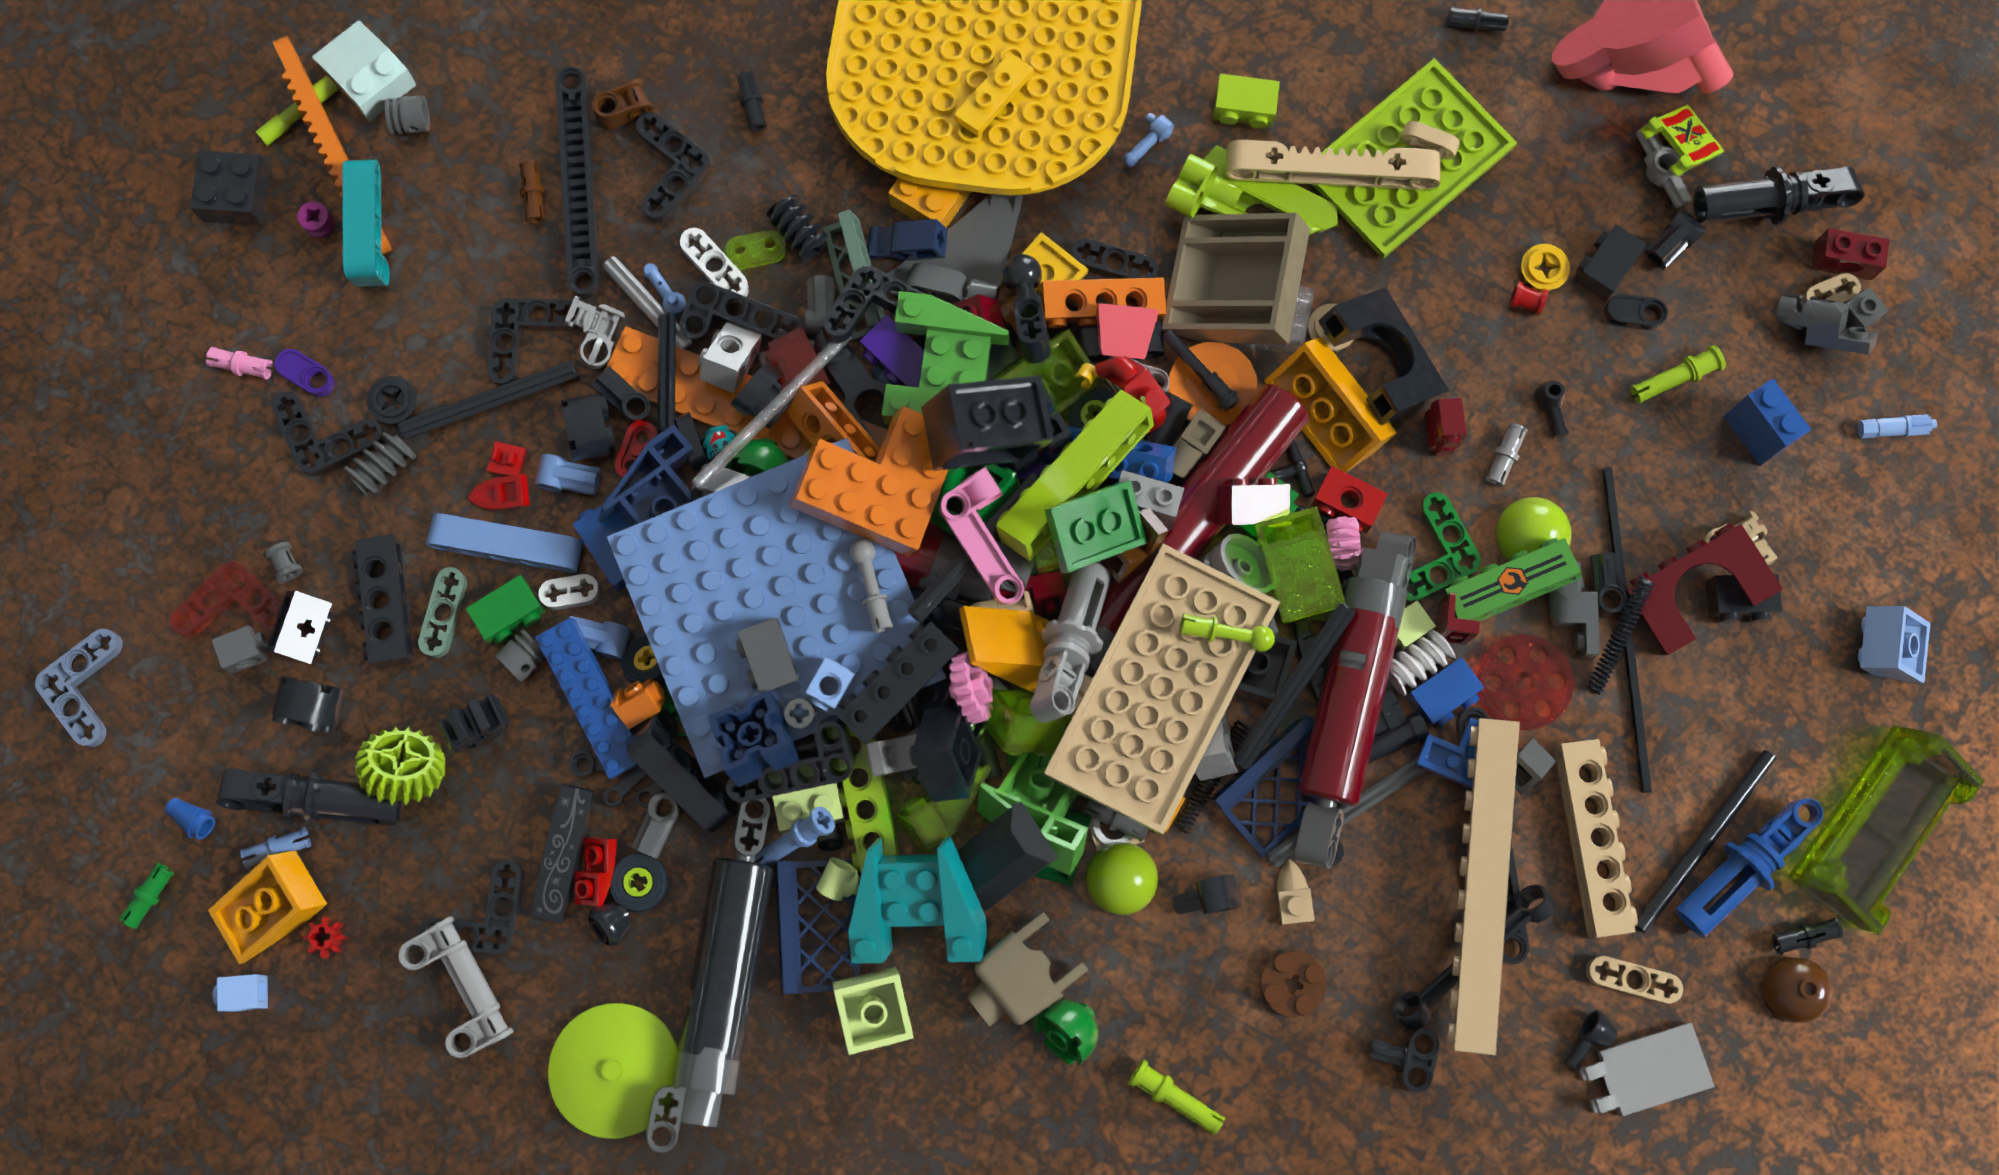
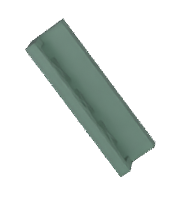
(859, 257)

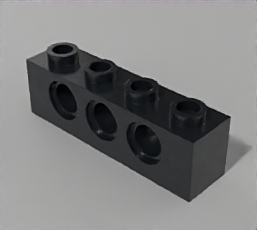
(398, 647)

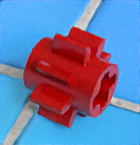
(322, 929)

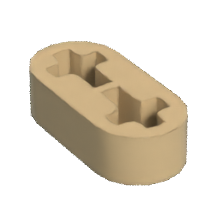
(1426, 137)
(1829, 286)

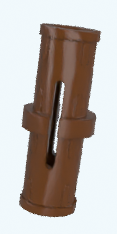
(532, 192)

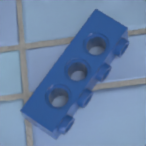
(1145, 459)

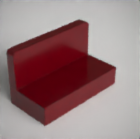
(1453, 629)

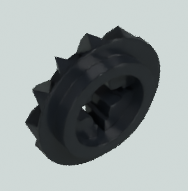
(391, 386)

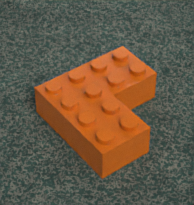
(878, 499)

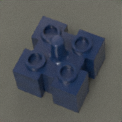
(753, 738)

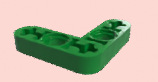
(1449, 561)

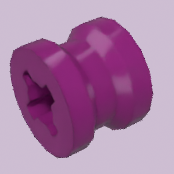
(320, 226)

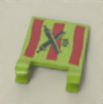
(1686, 136)

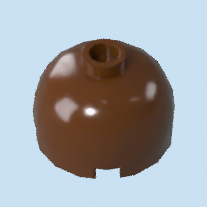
(1797, 990)

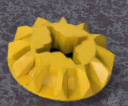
(1553, 258)

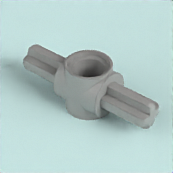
(1658, 154)

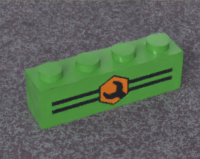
(1516, 581)

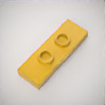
(993, 94)

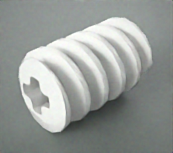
(1419, 659)

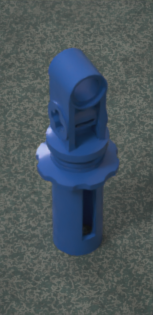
(1757, 858)

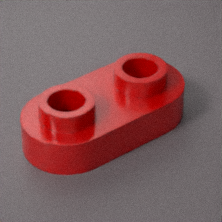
(631, 447)

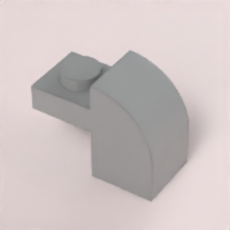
(891, 755)

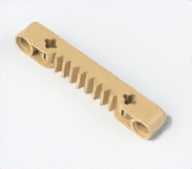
(1413, 167)

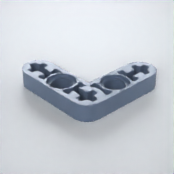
(68, 680)

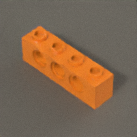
(1146, 291)
(824, 417)

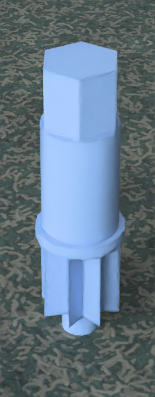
(1896, 426)

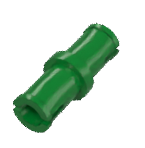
(146, 895)

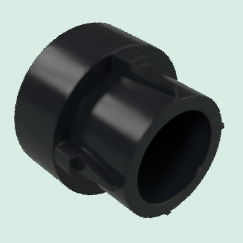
(758, 394)

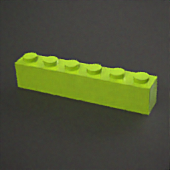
(1076, 471)

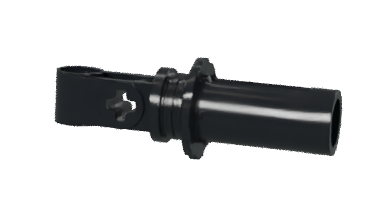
(1778, 195)
(304, 797)

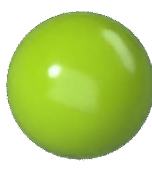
(1121, 878)

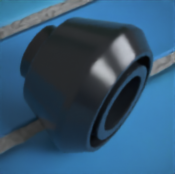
(609, 923)

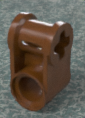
(624, 104)

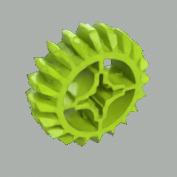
(400, 765)

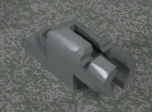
(1825, 324)
(1579, 611)

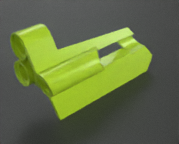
(1207, 186)

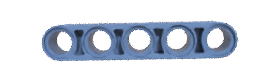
(504, 543)

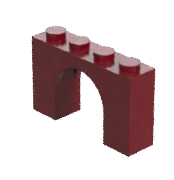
(1730, 550)

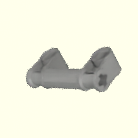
(486, 1023)

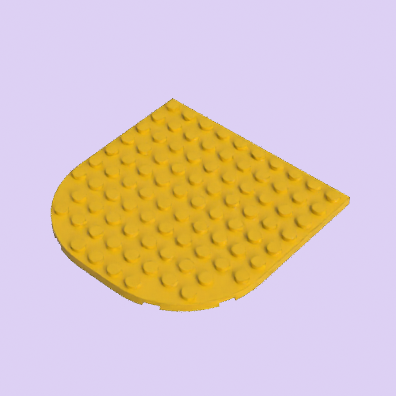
(912, 63)

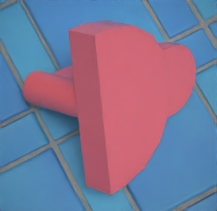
(1644, 47)

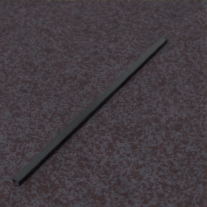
(1629, 651)

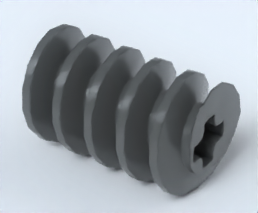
(379, 462)

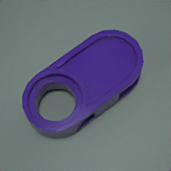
(300, 369)

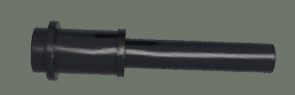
(1211, 381)

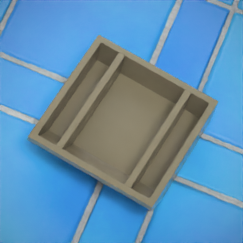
(1237, 278)

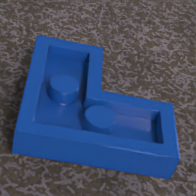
(1448, 759)

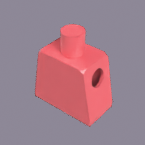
(1124, 330)

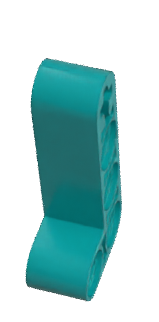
(362, 224)

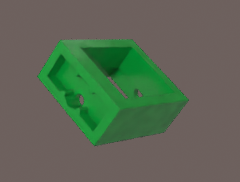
(1003, 476)

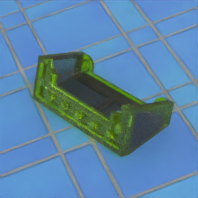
(1883, 825)

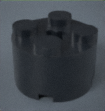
(586, 427)
(308, 704)

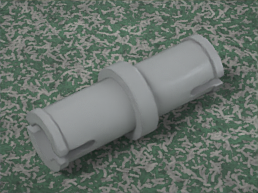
(1506, 454)

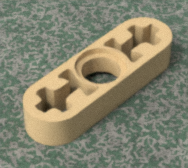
(1659, 978)

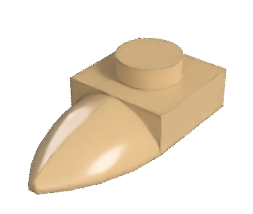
(1293, 895)

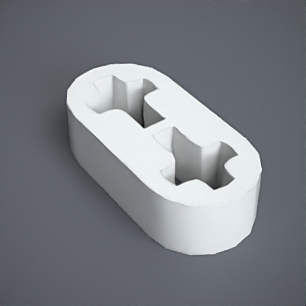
(570, 599)

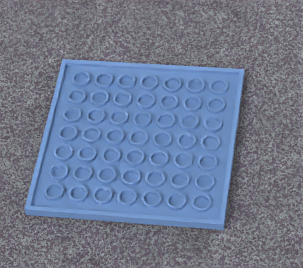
(741, 563)

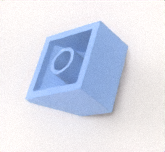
(1894, 643)

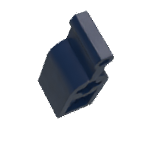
(908, 240)

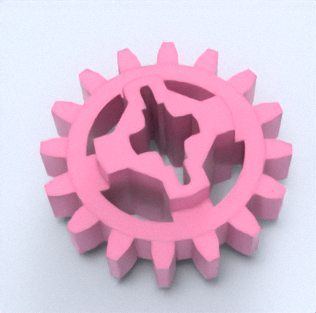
(971, 688)

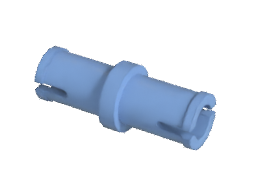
(275, 846)

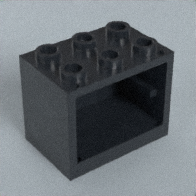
(987, 422)

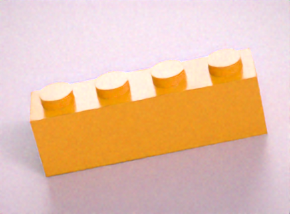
(1337, 408)

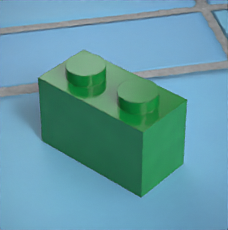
(506, 611)

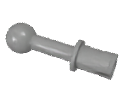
(862, 553)

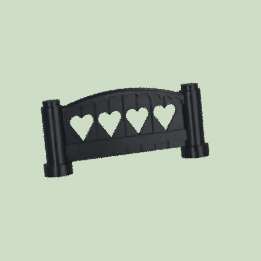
(1393, 727)

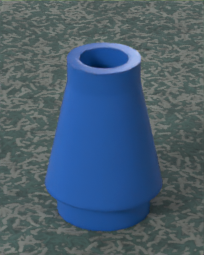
(193, 820)

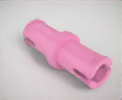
(239, 363)

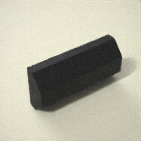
(1005, 855)

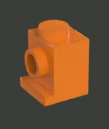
(638, 702)

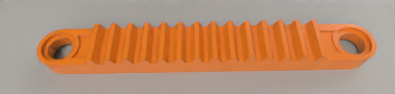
(315, 117)

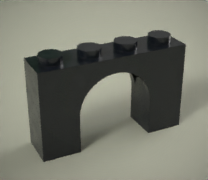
(1380, 319)

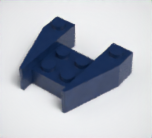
(650, 482)

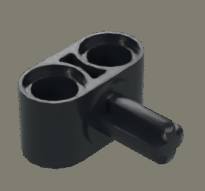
(1211, 896)
(1408, 1057)

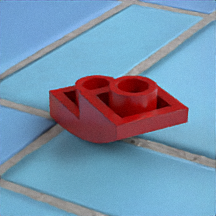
(595, 879)

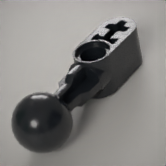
(1023, 275)

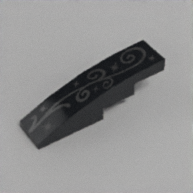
(562, 853)

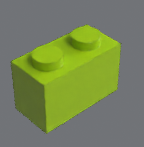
(1246, 101)

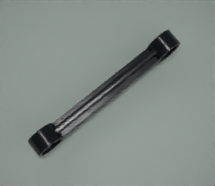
(1446, 981)

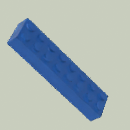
(588, 694)

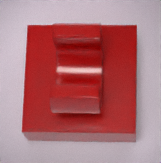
(506, 460)

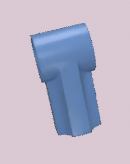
(559, 474)
(606, 638)

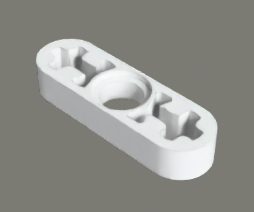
(706, 244)

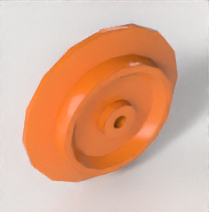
(1231, 367)

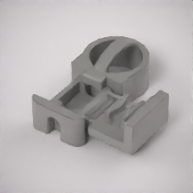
(599, 324)

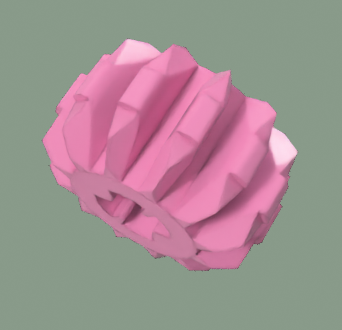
(1344, 542)

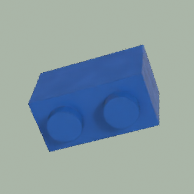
(1445, 692)

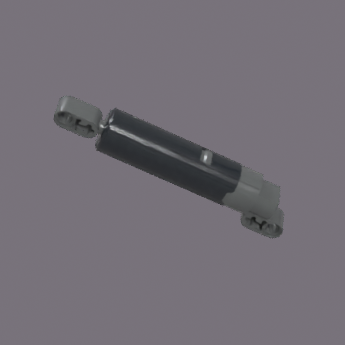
(719, 985)

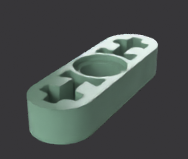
(457, 592)

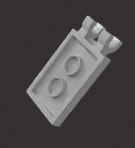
(1649, 1071)

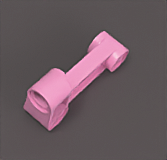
(974, 536)

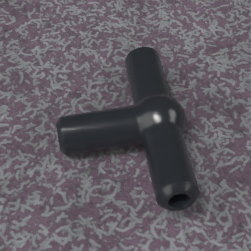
(1297, 468)

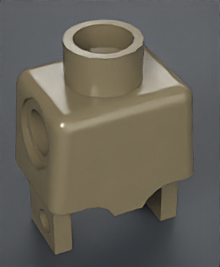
(1017, 979)

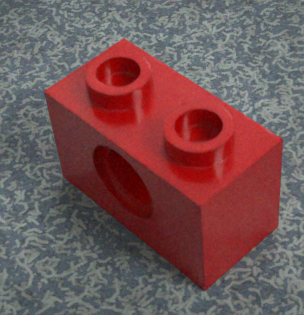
(1340, 484)

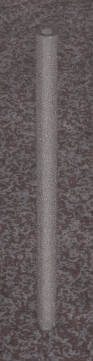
(767, 413)

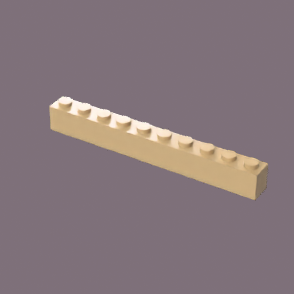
(1485, 887)

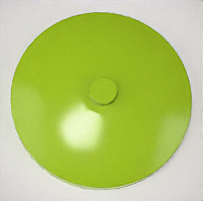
(610, 1068)

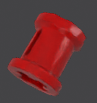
(1528, 298)

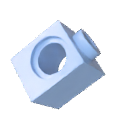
(840, 673)
(241, 993)

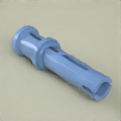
(801, 834)

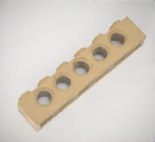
(1586, 854)

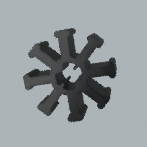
(474, 723)

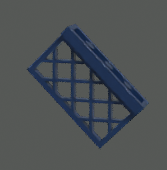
(1247, 781)
(788, 928)

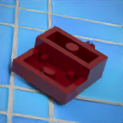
(1046, 592)

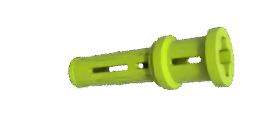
(1689, 370)
(1163, 1089)

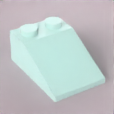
(364, 69)

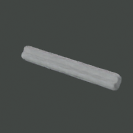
(641, 297)

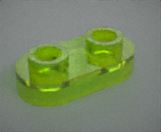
(755, 250)

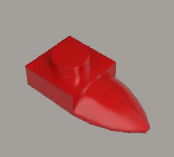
(501, 493)

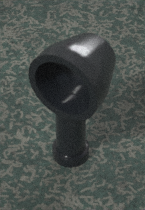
(1552, 404)
(1594, 1031)

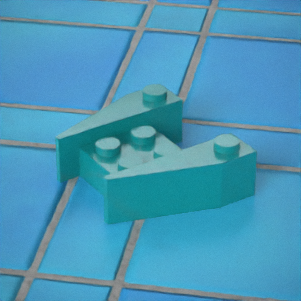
(916, 893)

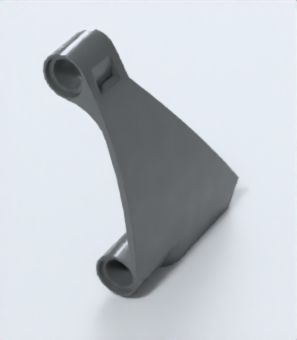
(973, 256)

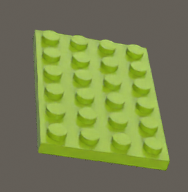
(1436, 99)

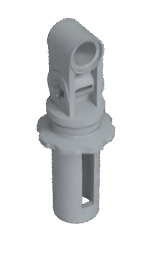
(1070, 643)

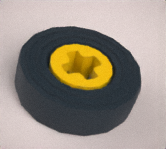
(634, 662)

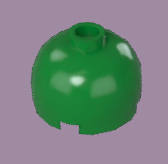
(757, 457)
(1069, 1030)

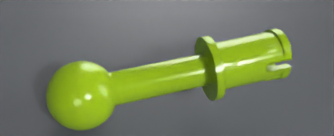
(1260, 637)

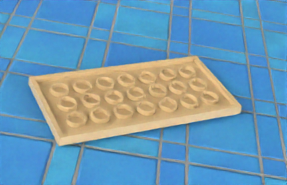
(1159, 692)

